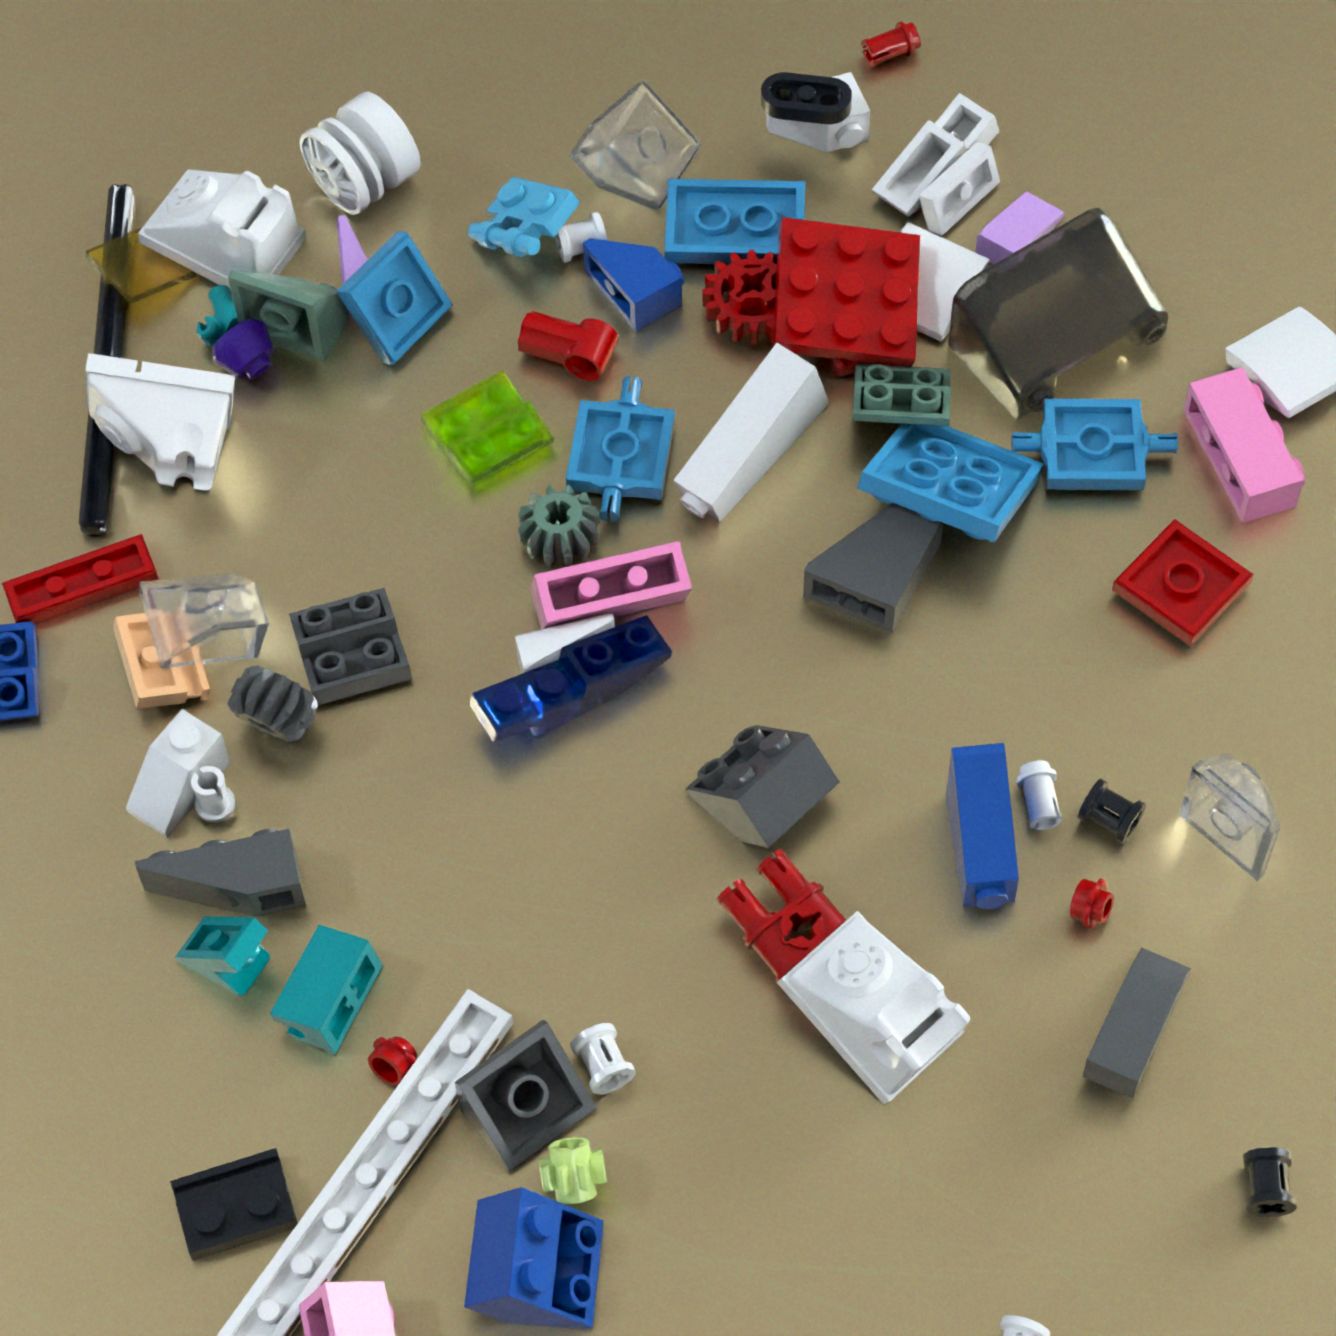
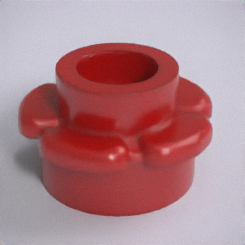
(1091, 902)
(391, 1059)

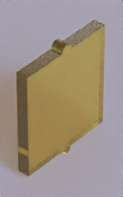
(136, 268)

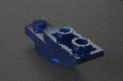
(578, 682)

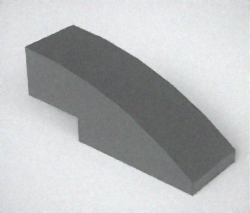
(1135, 1022)

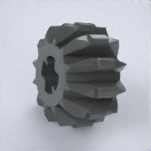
(273, 703)

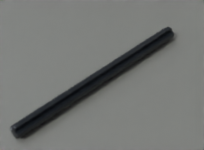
(108, 342)

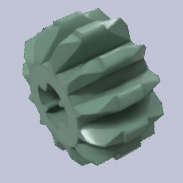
(558, 525)

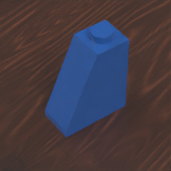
(982, 825)

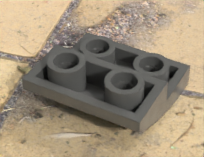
(350, 646)

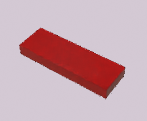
(80, 581)

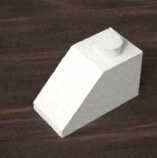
(833, 136)
(164, 785)

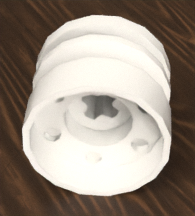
(360, 152)

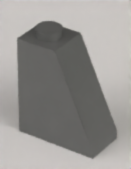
(875, 567)

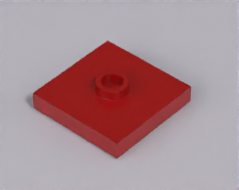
(1182, 582)

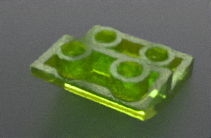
(486, 428)

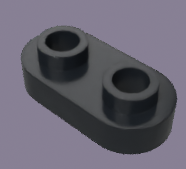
(806, 98)

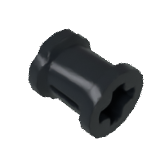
(1101, 797)
(1269, 1182)

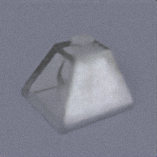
(636, 148)
(204, 618)
(1232, 811)

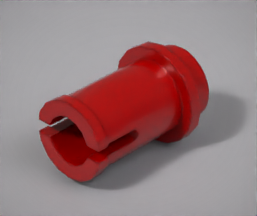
(899, 41)

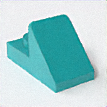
(226, 951)

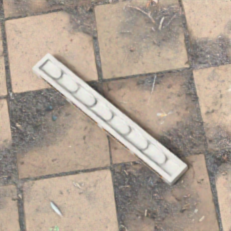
(370, 1170)

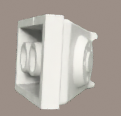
(225, 225)
(162, 415)
(874, 1006)

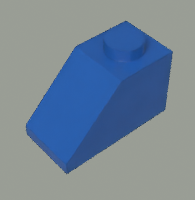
(634, 279)

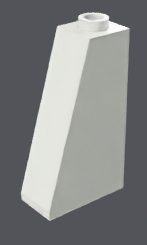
(752, 433)

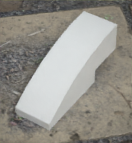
(934, 151)

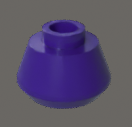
(244, 349)

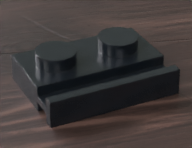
(234, 1204)

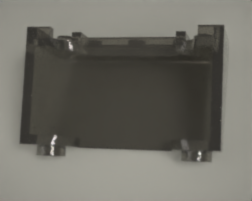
(1053, 310)

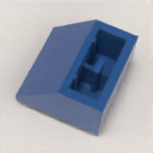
(534, 1261)

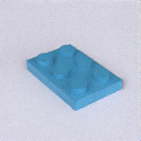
(728, 216)

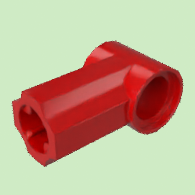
(580, 348)

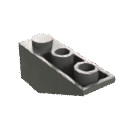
(238, 875)

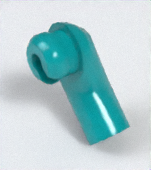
(223, 319)

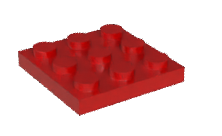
(847, 292)

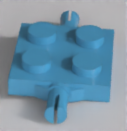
(1094, 444)
(620, 449)

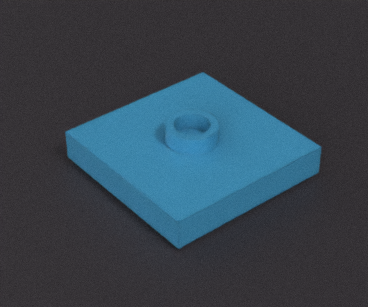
(394, 298)

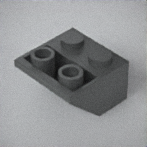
(763, 783)

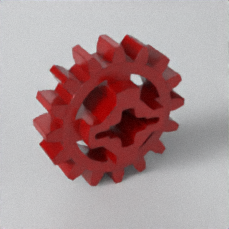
(750, 296)

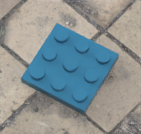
(951, 478)

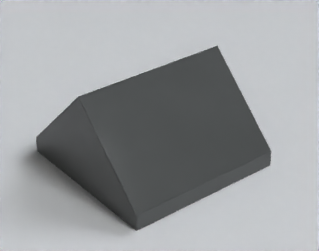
(524, 1096)

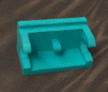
(327, 988)

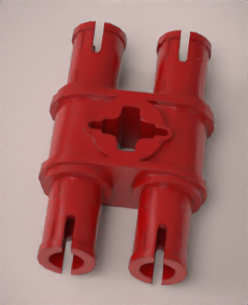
(769, 932)

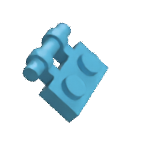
(522, 215)

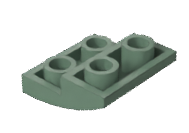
(902, 394)

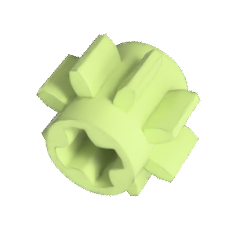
(572, 1170)

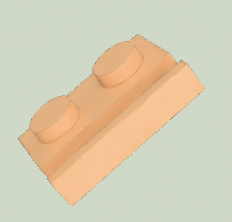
(147, 680)

